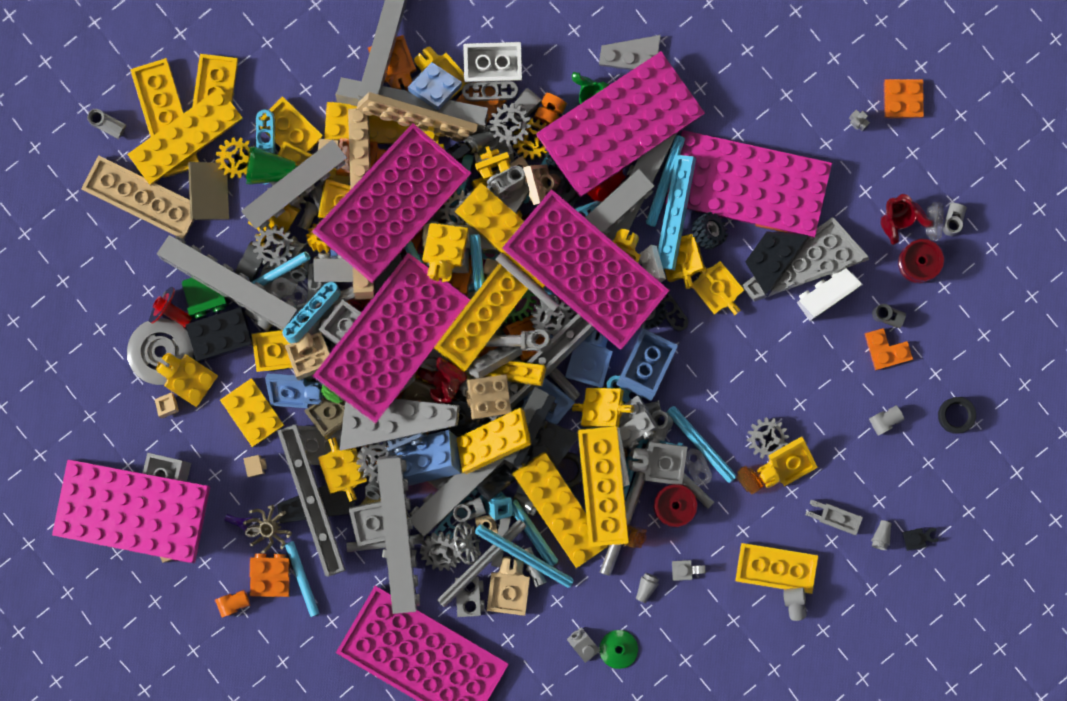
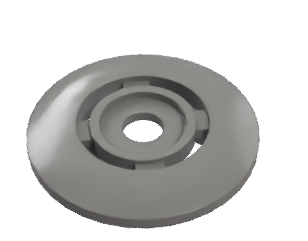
(144, 342)

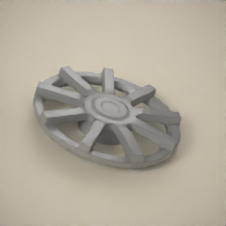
(466, 543)

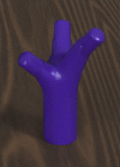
(237, 521)

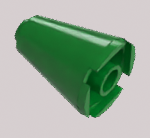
(267, 167)

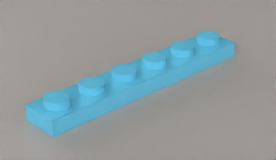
(676, 210)

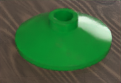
(611, 641)

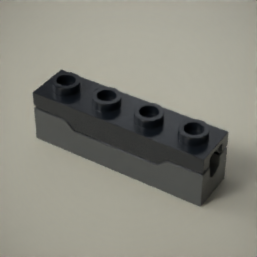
(535, 411)

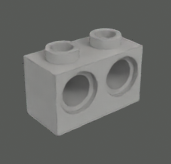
(464, 596)

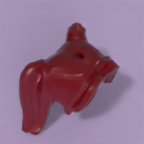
(900, 214)
(445, 380)

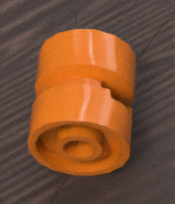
(545, 114)

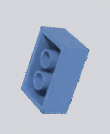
(647, 365)
(432, 458)

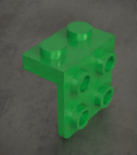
(202, 298)

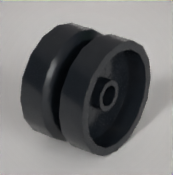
(465, 420)

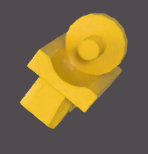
(484, 167)

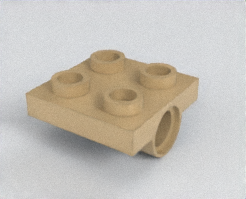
(537, 180)
(307, 354)
(488, 396)

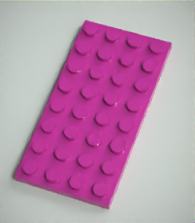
(620, 124)
(755, 184)
(391, 203)
(585, 269)
(391, 338)
(131, 511)
(419, 654)

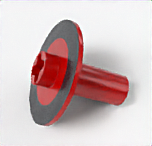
(163, 306)

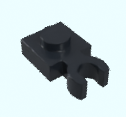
(916, 538)

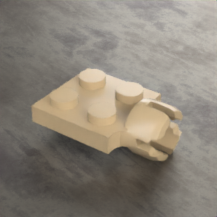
(508, 588)

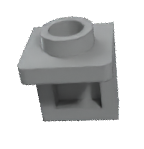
(583, 644)

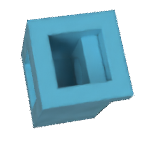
(496, 503)

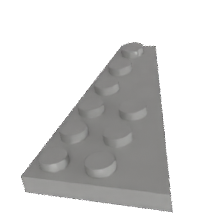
(820, 256)
(398, 421)

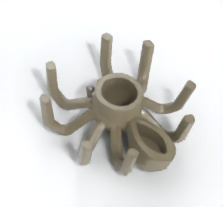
(266, 528)

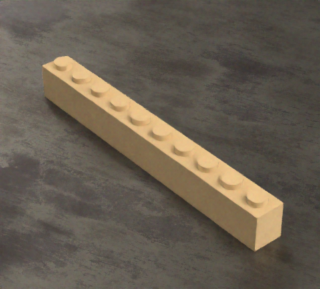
(359, 165)

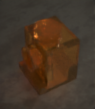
(636, 537)

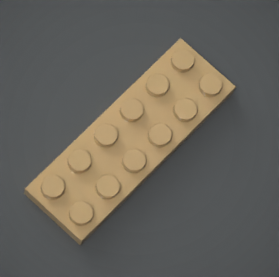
(424, 119)
(138, 198)

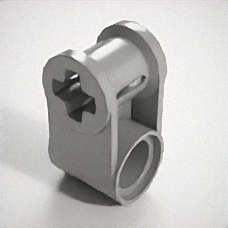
(528, 101)
(504, 183)

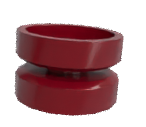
(926, 251)
(686, 502)

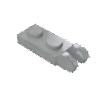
(836, 517)

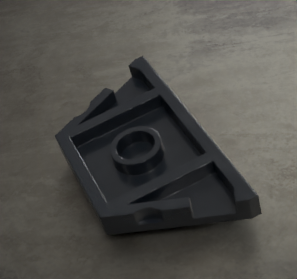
(773, 257)

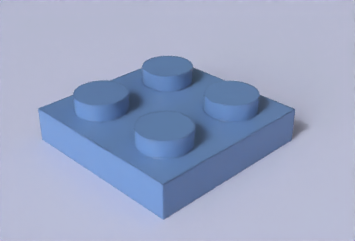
(434, 86)

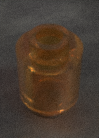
(749, 479)

